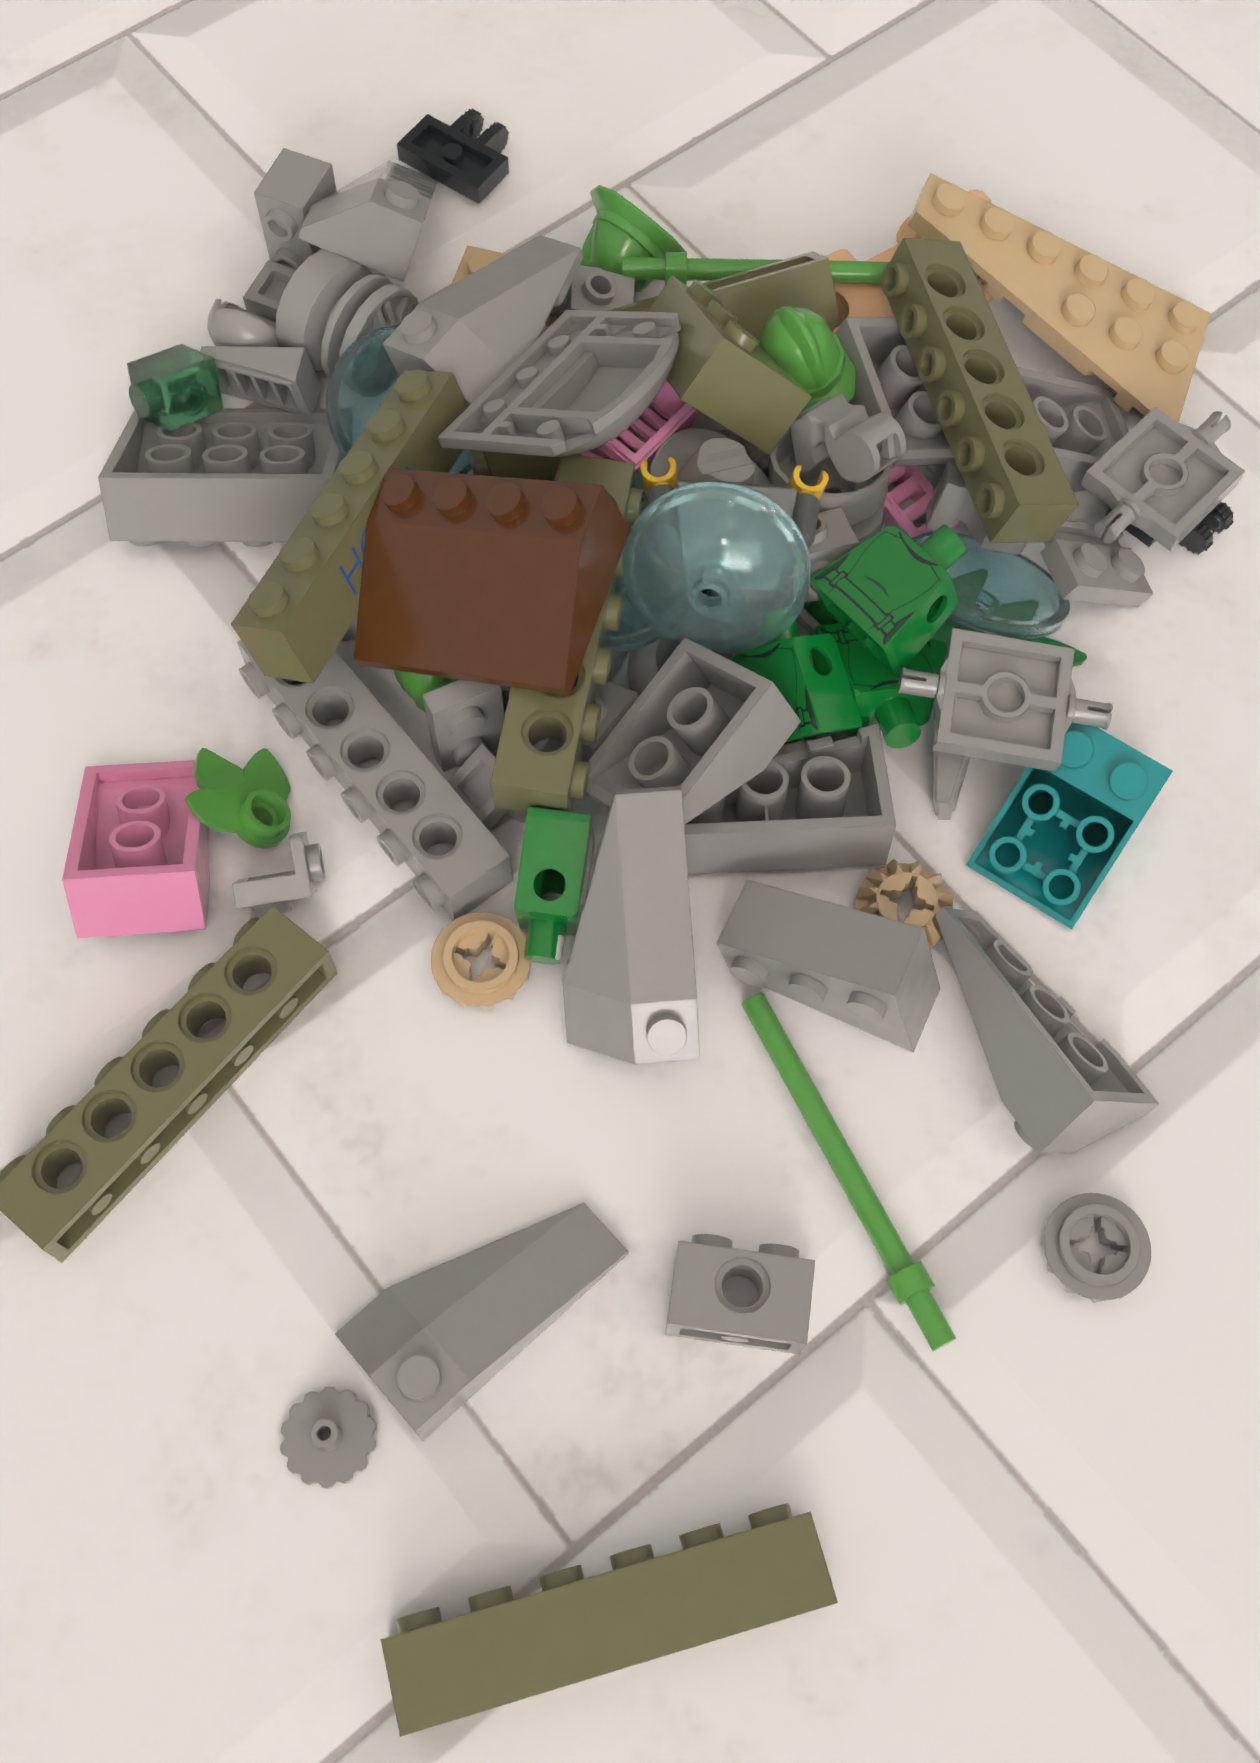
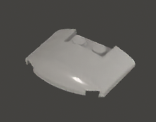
(572, 385)

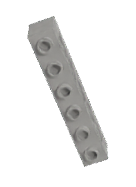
(454, 880)

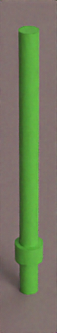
(709, 269)
(908, 1279)

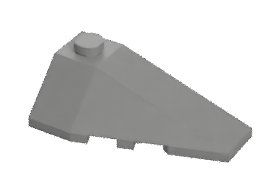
(487, 316)

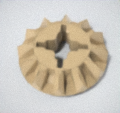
(892, 881)
(469, 937)

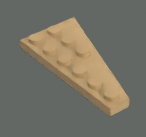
(1073, 300)

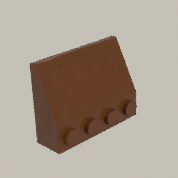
(486, 577)

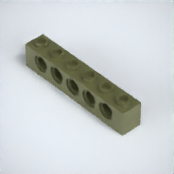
(977, 392)
(554, 778)
(161, 1115)

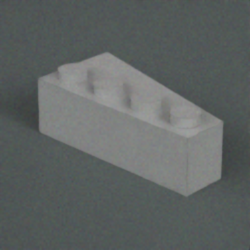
(802, 812)

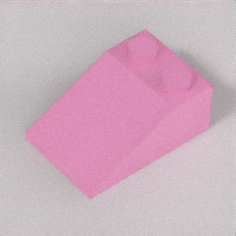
(137, 852)

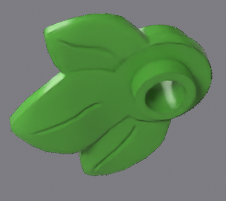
(236, 797)

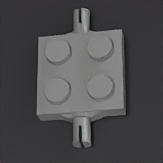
(1162, 478)
(1004, 699)

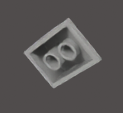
(891, 385)
(1077, 419)
(695, 728)

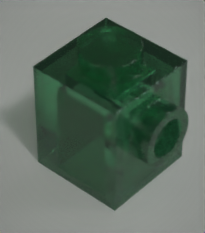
(175, 387)

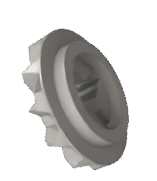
(1116, 1227)

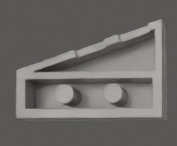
(833, 960)

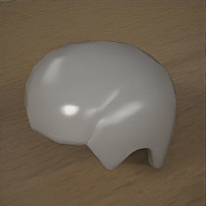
(238, 327)

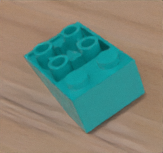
(1069, 824)

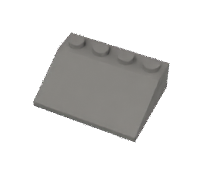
(218, 478)

